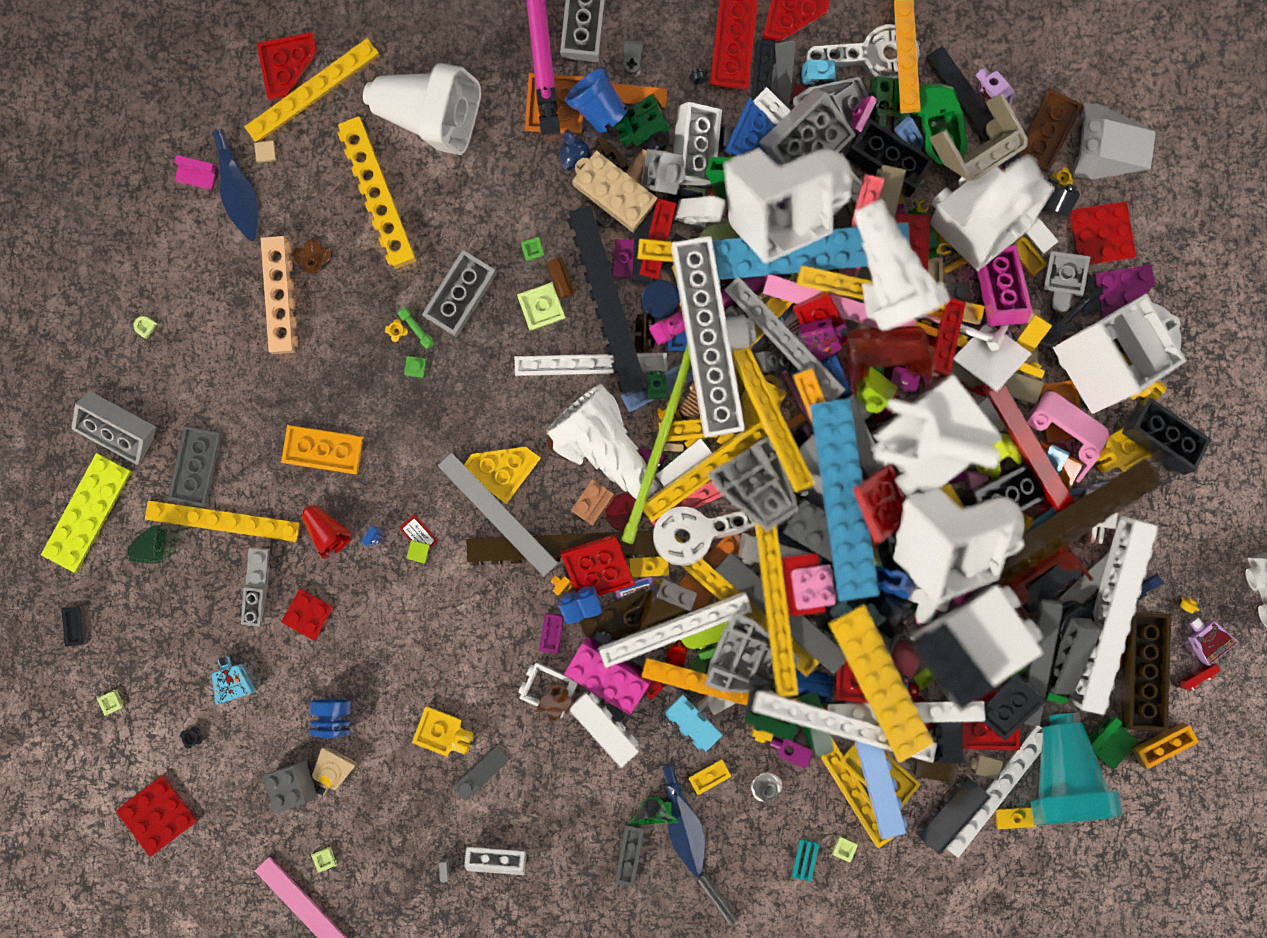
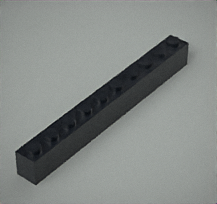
(608, 301)

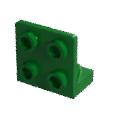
(1112, 742)

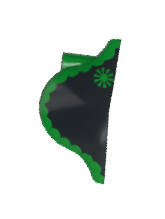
(653, 812)

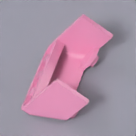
(1056, 409)

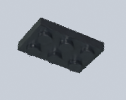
(1012, 706)

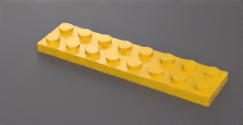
(881, 683)

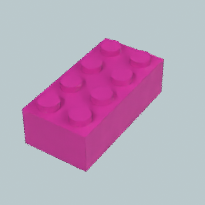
(1005, 289)
(616, 684)

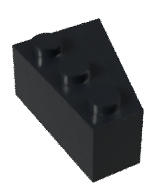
(1047, 585)
(949, 740)

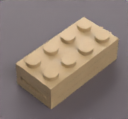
(613, 190)

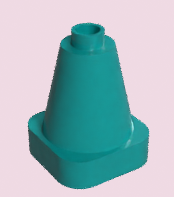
(1071, 777)

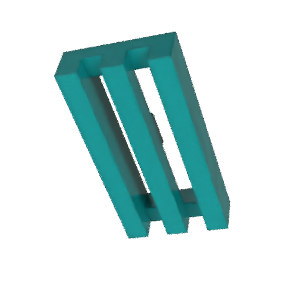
(801, 876)

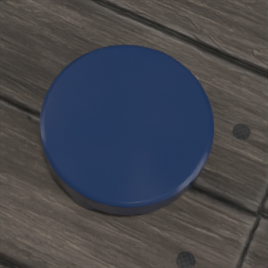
(660, 299)

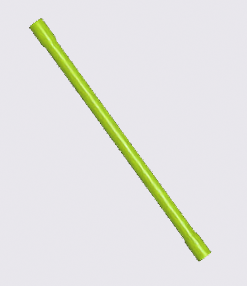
(632, 525)

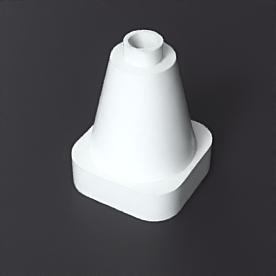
(432, 105)

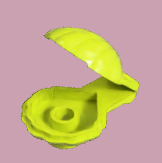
(1006, 448)

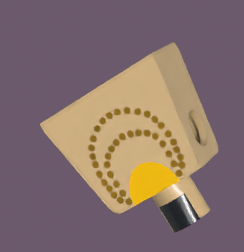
(331, 770)

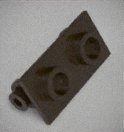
(644, 342)

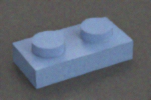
(909, 132)

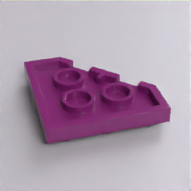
(1123, 287)

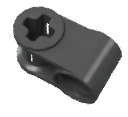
(632, 56)

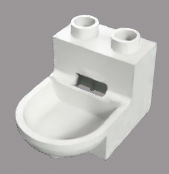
(814, 191)
(990, 211)
(1097, 368)
(936, 525)

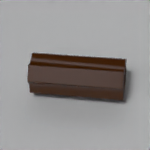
(560, 278)

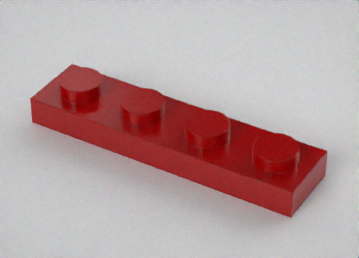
(659, 231)
(948, 336)

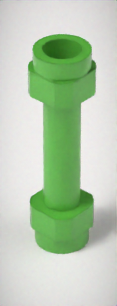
(406, 315)

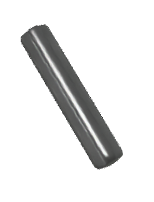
(717, 899)

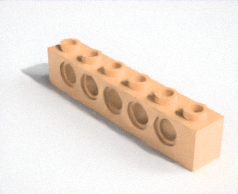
(270, 247)

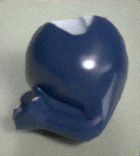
(572, 150)

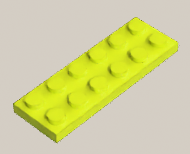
(86, 513)

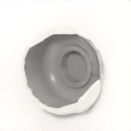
(766, 787)

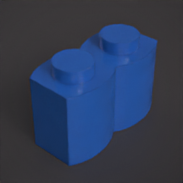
(894, 582)
(580, 605)

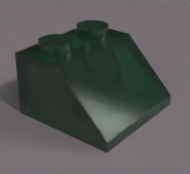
(149, 545)

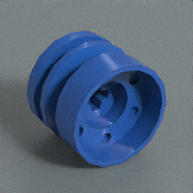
(330, 717)

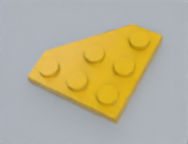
(502, 470)

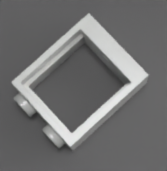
(532, 673)

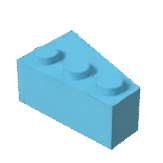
(692, 722)

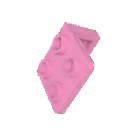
(813, 587)

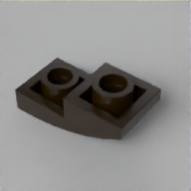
(607, 149)
(937, 771)

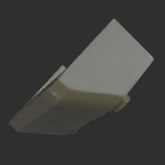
(1005, 141)

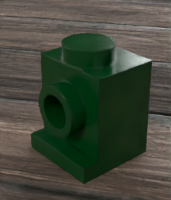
(657, 392)

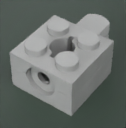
(663, 171)
(1066, 278)

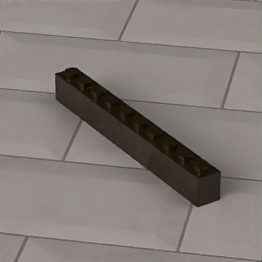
(1080, 518)
(502, 549)

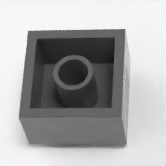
(290, 786)

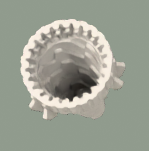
(900, 282)
(596, 431)

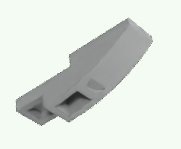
(256, 586)

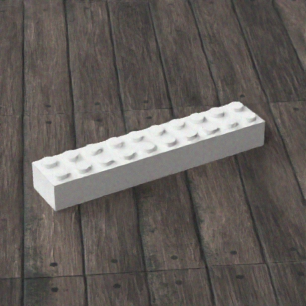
(707, 336)
(1114, 611)

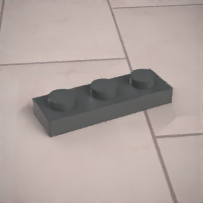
(629, 855)

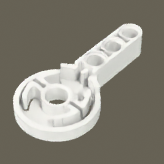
(869, 55)
(700, 530)

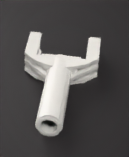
(933, 442)

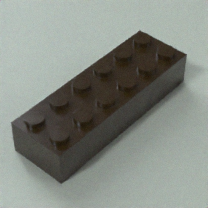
(1147, 672)

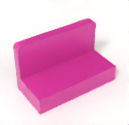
(195, 172)

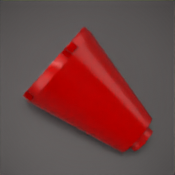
(325, 531)

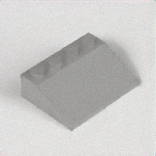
(807, 129)

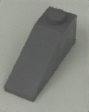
(481, 773)

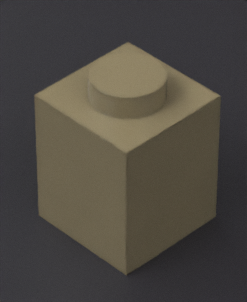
(986, 766)

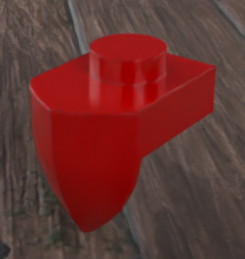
(677, 654)

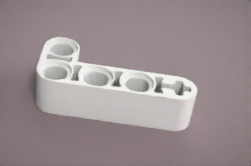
(699, 211)

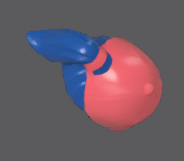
(905, 661)

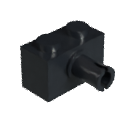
(895, 611)

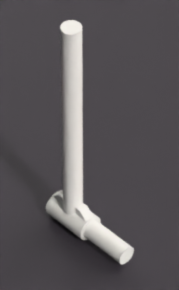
(993, 340)

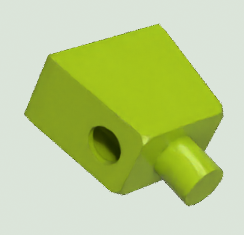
(875, 391)

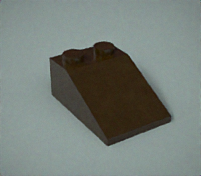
(666, 603)

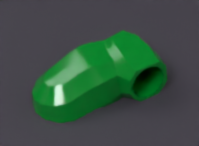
(941, 112)

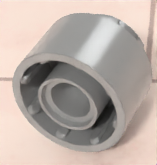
(740, 332)

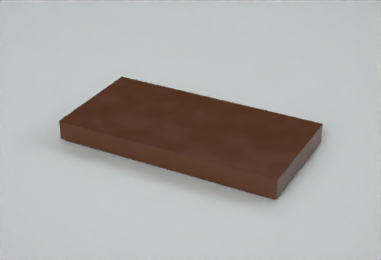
(1050, 128)

